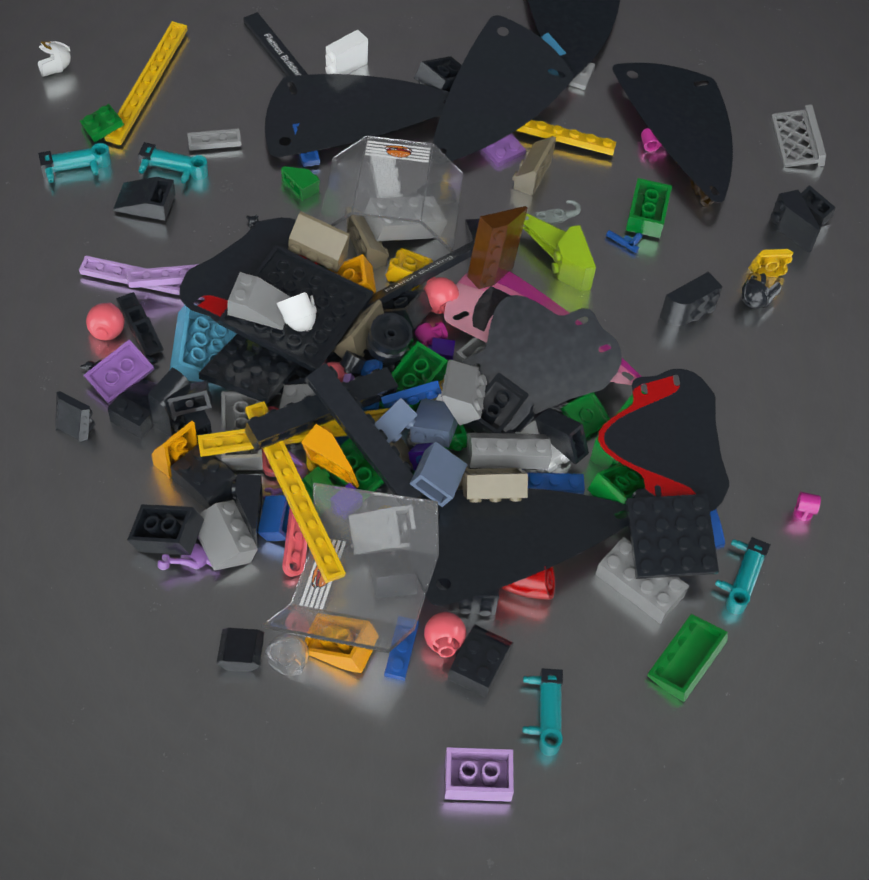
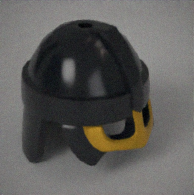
(756, 293)

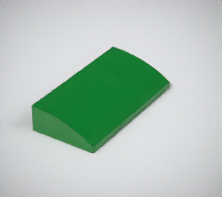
(688, 657)

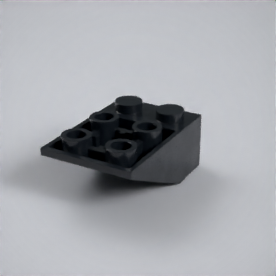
(146, 197)

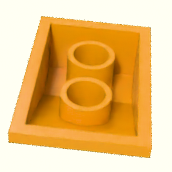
(358, 271)
(175, 448)
(324, 451)
(339, 655)

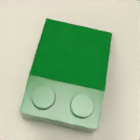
(364, 473)
(616, 484)

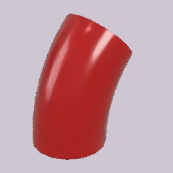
(536, 586)

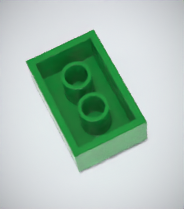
(648, 208)

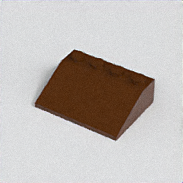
(496, 246)

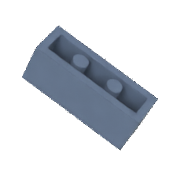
(396, 419)

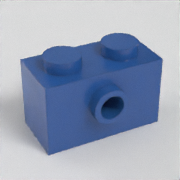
(274, 518)

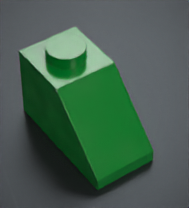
(300, 181)

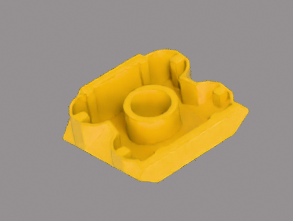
(772, 262)
(405, 264)

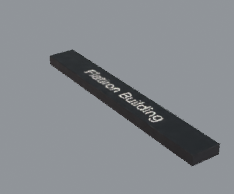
(273, 45)
(423, 274)

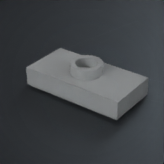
(583, 78)

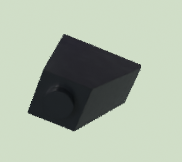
(564, 434)

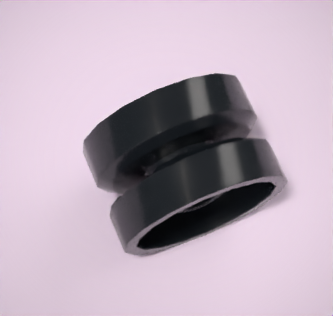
(389, 337)

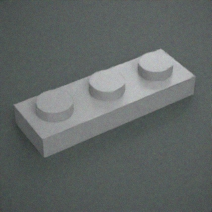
(214, 139)

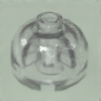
(288, 653)

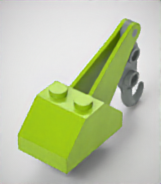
(568, 249)

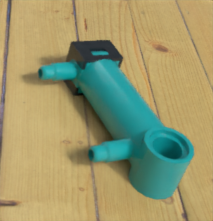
(95, 157)
(194, 166)
(747, 574)
(550, 727)

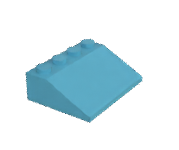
(196, 342)

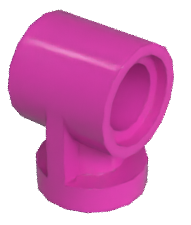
(649, 141)
(426, 333)
(806, 506)

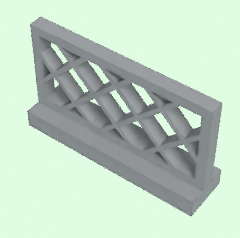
(812, 131)

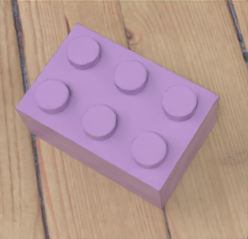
(479, 774)

